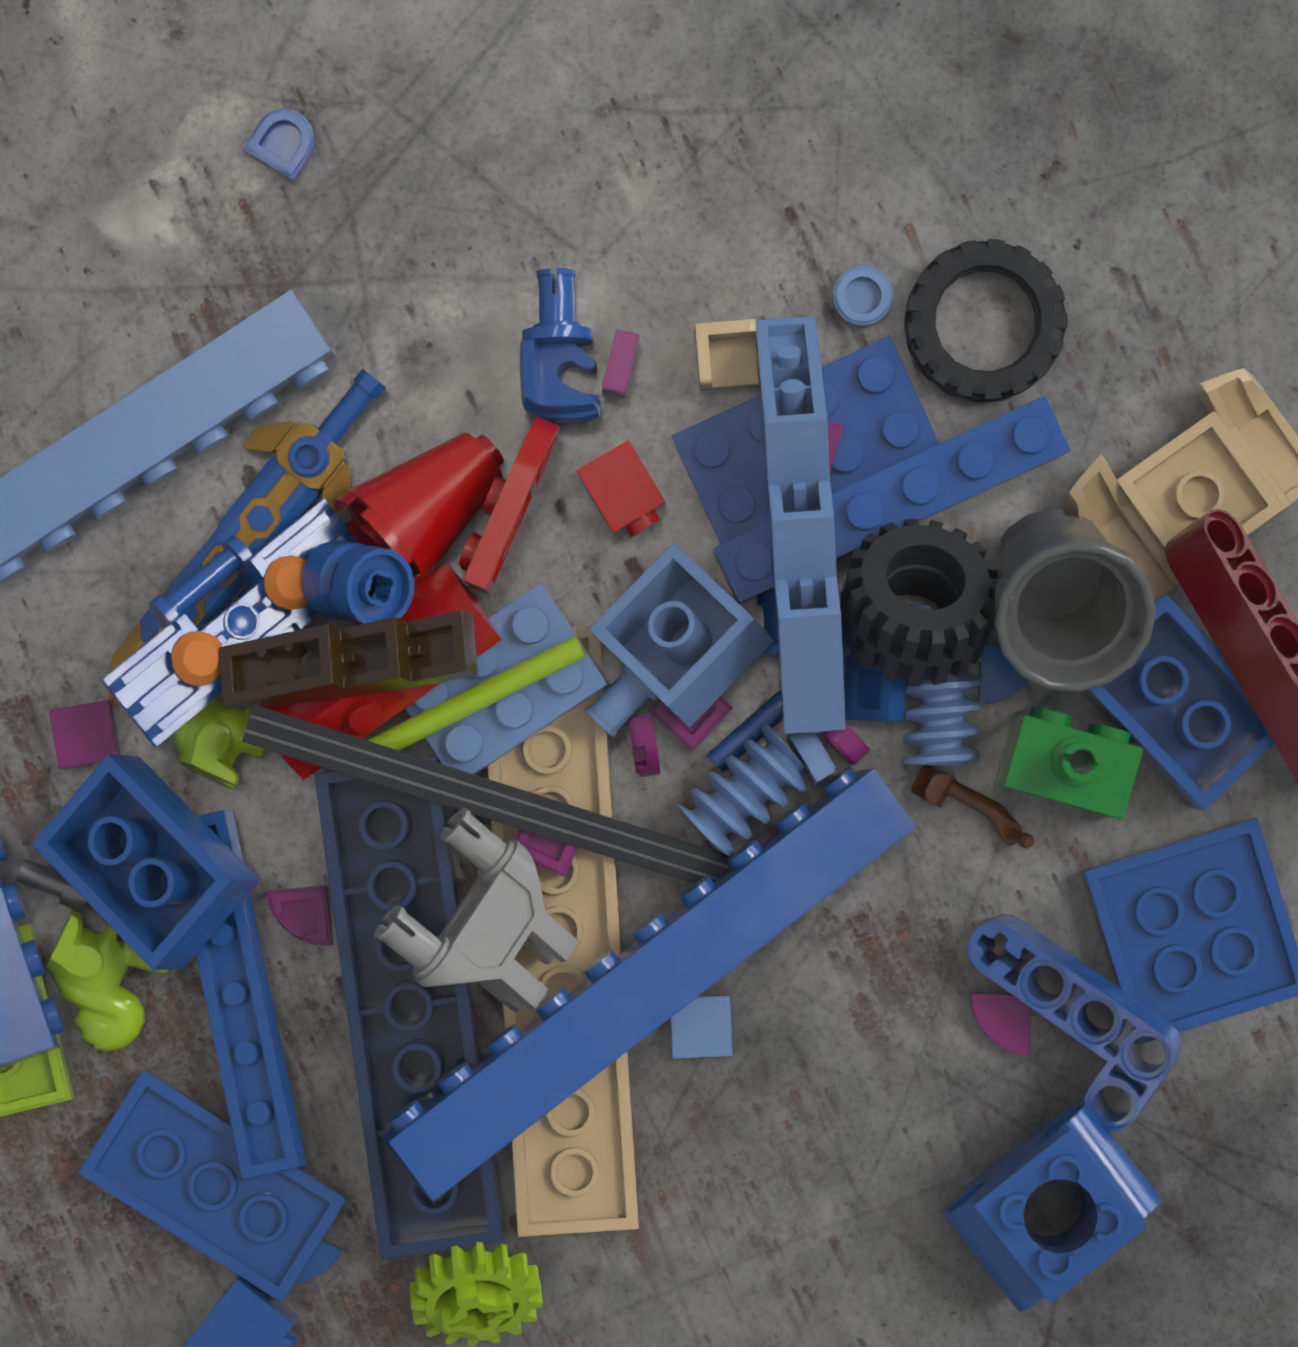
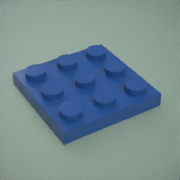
(1197, 926)

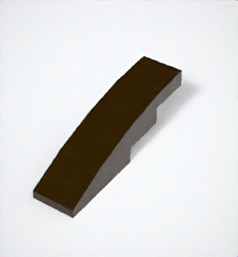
(348, 661)

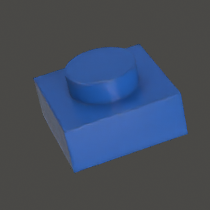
(871, 696)

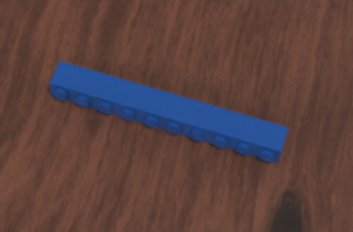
(647, 982)

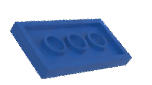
(861, 390)
(185, 1175)

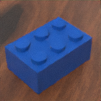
(1185, 710)
(145, 862)

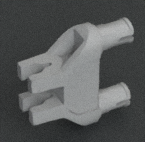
(489, 925)

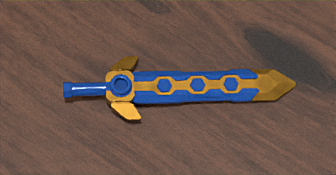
(274, 499)

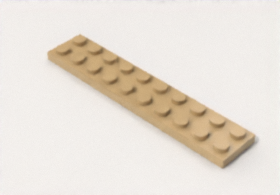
(579, 1158)

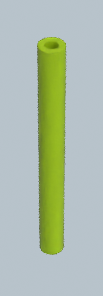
(482, 695)

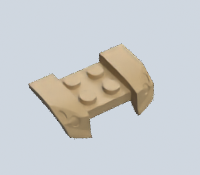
(1230, 461)

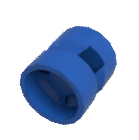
(357, 582)

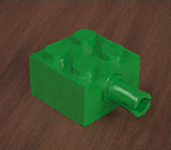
(1069, 765)

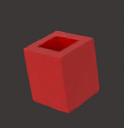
(622, 490)

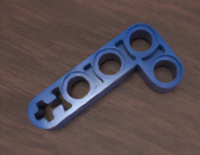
(1068, 1012)

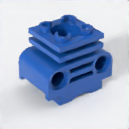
(992, 1207)

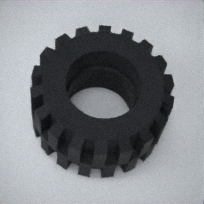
(911, 639)

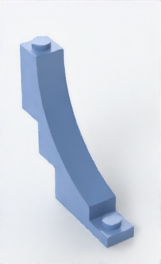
(801, 525)

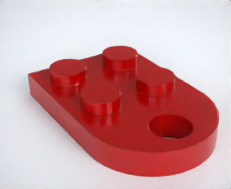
(507, 506)

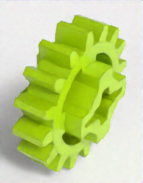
(475, 1294)

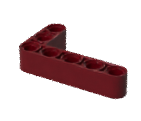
(1244, 619)

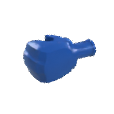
(551, 349)

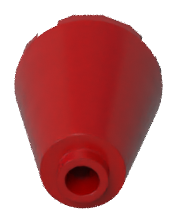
(424, 501)

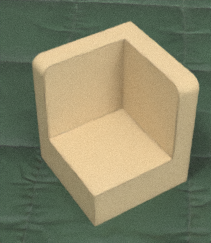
(726, 354)

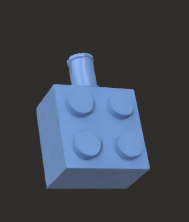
(677, 642)

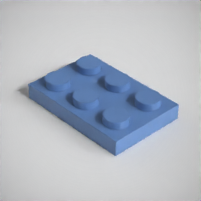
(526, 629)

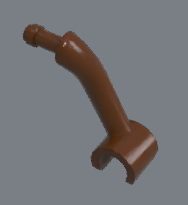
(936, 786)

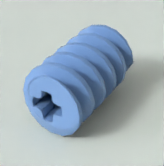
(943, 721)
(745, 791)

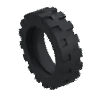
(1013, 263)

